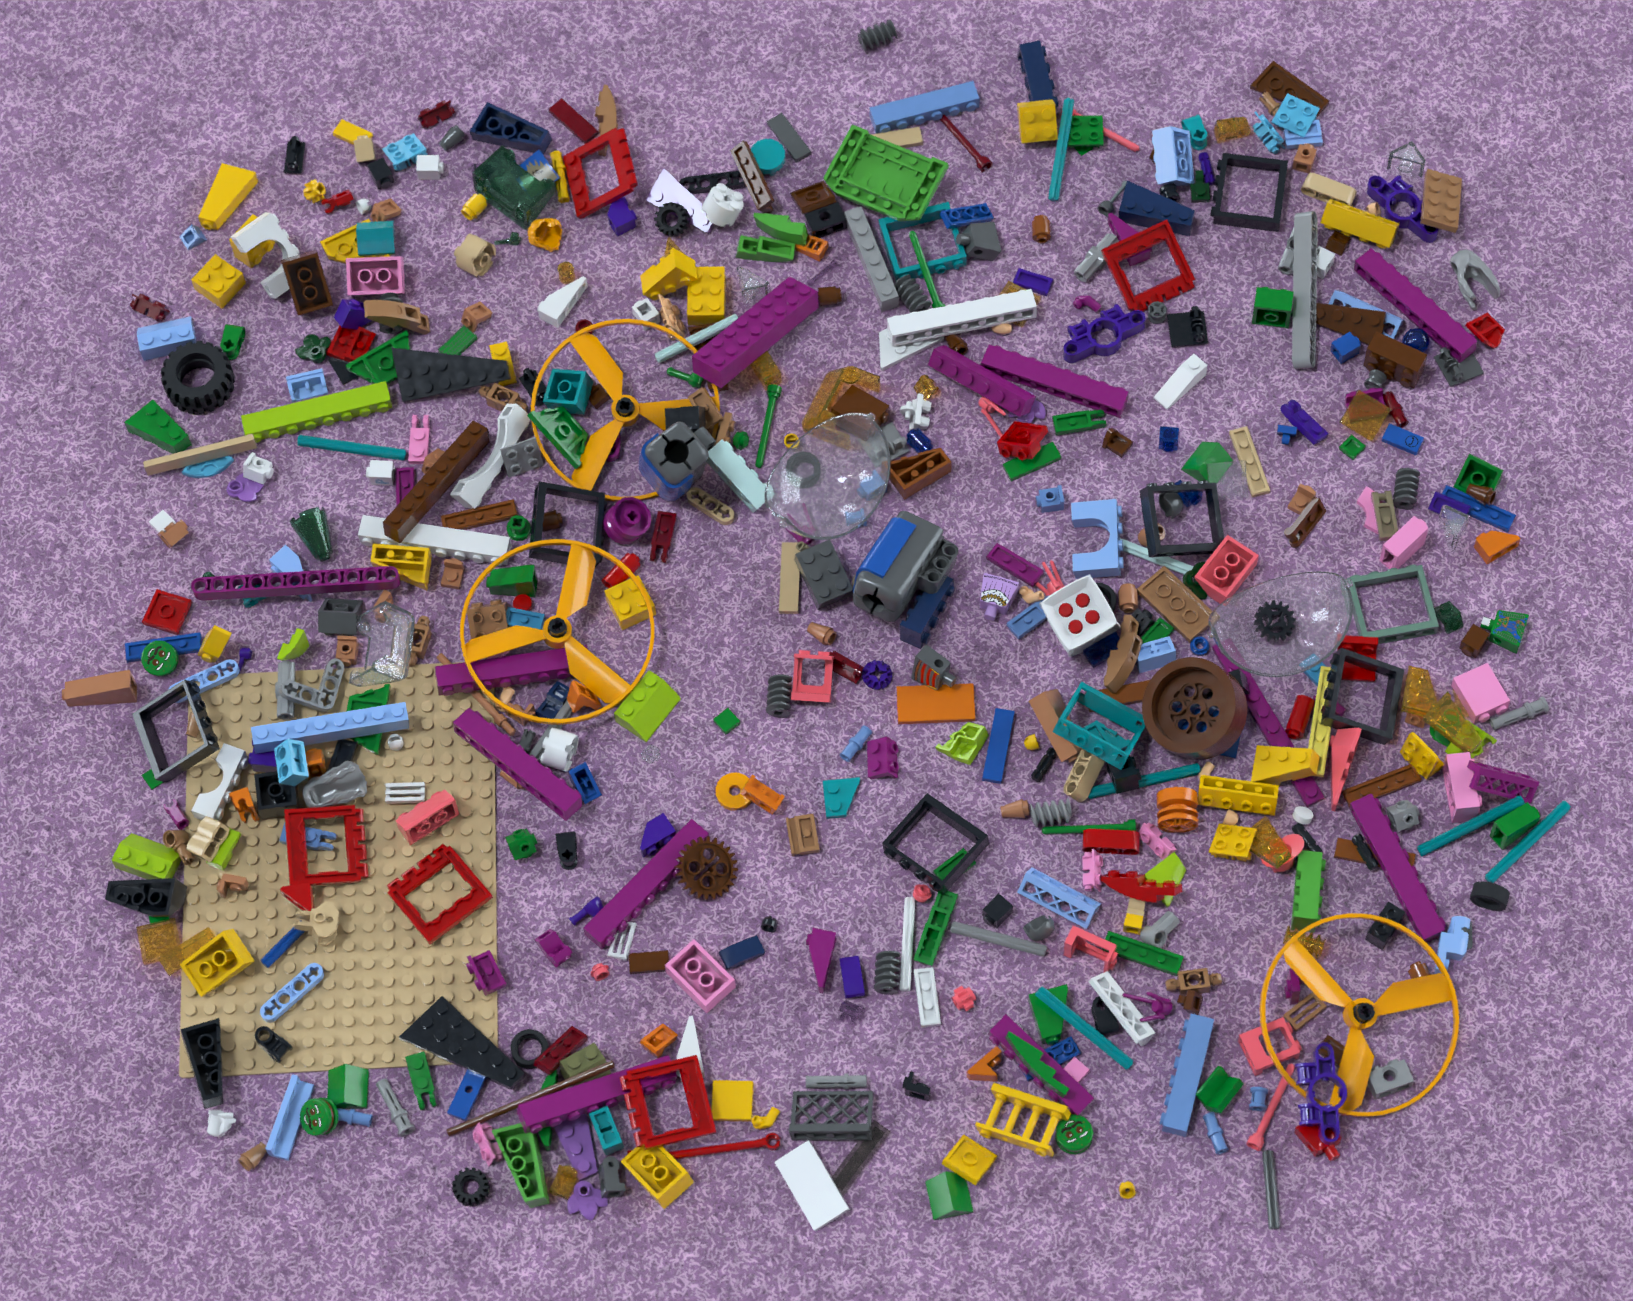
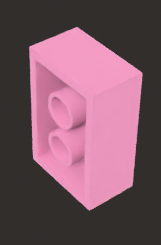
(375, 275)
(1462, 800)
(700, 976)

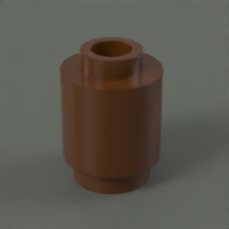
(829, 295)
(552, 520)

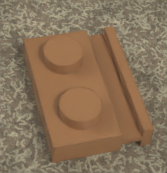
(802, 835)

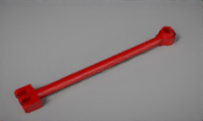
(764, 1142)

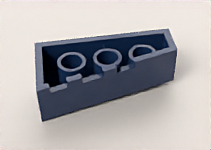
(1036, 69)
(506, 129)
(1148, 208)
(923, 617)

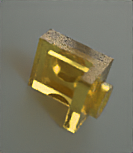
(564, 1181)

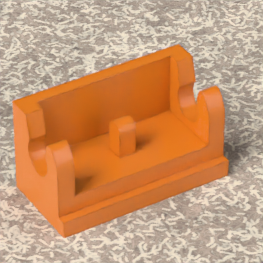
(761, 795)
(244, 803)

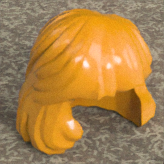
(545, 233)

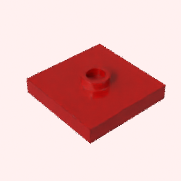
(167, 612)

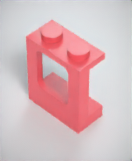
(811, 692)
(1078, 940)
(1255, 1053)

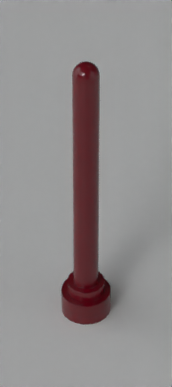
(981, 161)

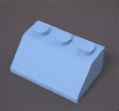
(1173, 156)
(164, 337)

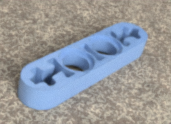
(202, 676)
(289, 990)

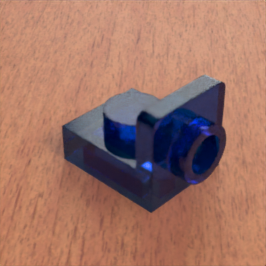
(1168, 438)
(1190, 498)

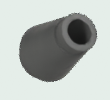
(452, 137)

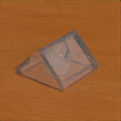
(1406, 162)
(751, 287)
(1453, 526)

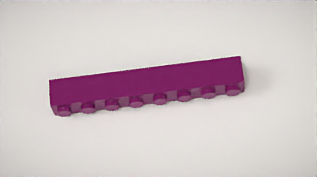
(1415, 305)
(1055, 381)
(503, 671)
(518, 764)
(1397, 868)
(641, 888)
(586, 1098)

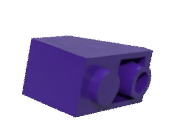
(620, 217)
(351, 314)
(656, 834)

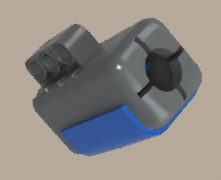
(675, 459)
(903, 559)

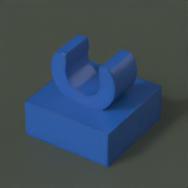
(1286, 432)

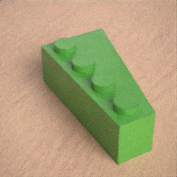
(1307, 890)
(524, 1162)

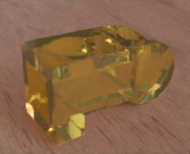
(1231, 128)

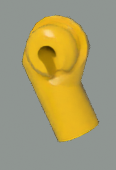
(765, 1121)

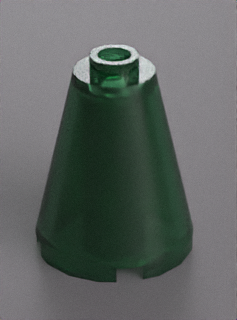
(314, 532)

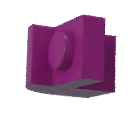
(553, 947)

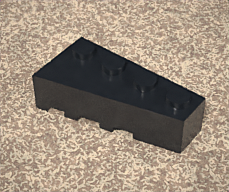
(205, 1058)

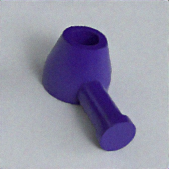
(590, 908)

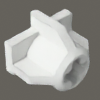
(219, 1122)

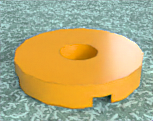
(725, 798)

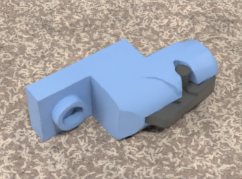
(1455, 942)

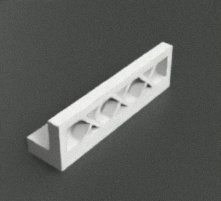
(1122, 1008)

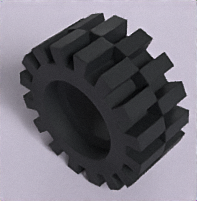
(682, 219)
(462, 1178)

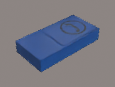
(1402, 439)

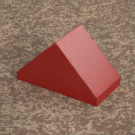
(299, 895)

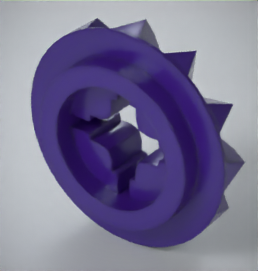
(871, 680)

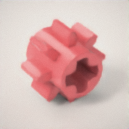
(963, 998)

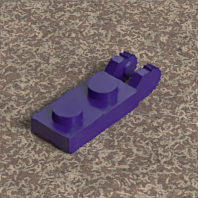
(1303, 422)

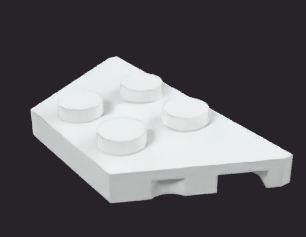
(892, 355)

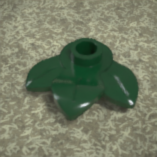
(313, 348)
(1188, 582)

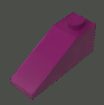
(1122, 231)
(821, 950)

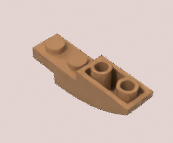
(606, 114)
(396, 313)
(1123, 660)

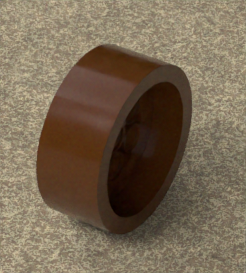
(1171, 688)

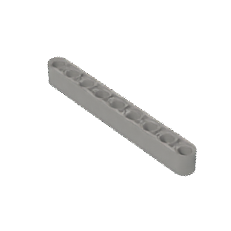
(1304, 290)

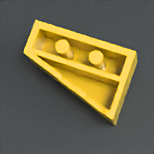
(668, 275)
(411, 562)
(1281, 764)

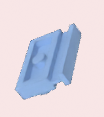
(1312, 137)

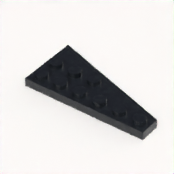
(432, 373)

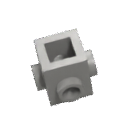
(1403, 815)

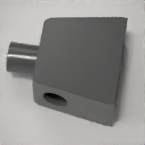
(980, 241)

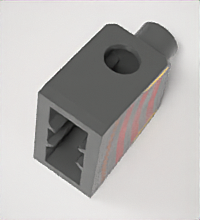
(932, 669)

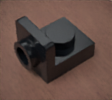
(1144, 618)
(917, 1090)

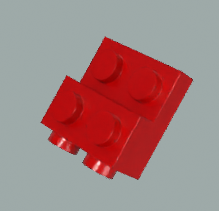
(1022, 440)

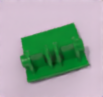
(1086, 131)

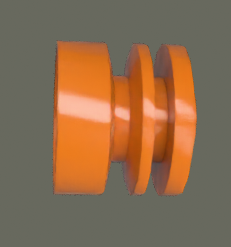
(1177, 809)

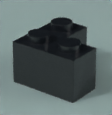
(692, 416)

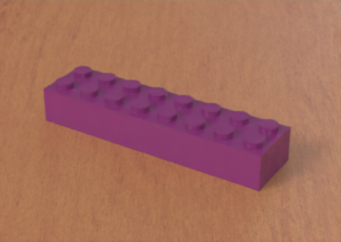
(755, 332)

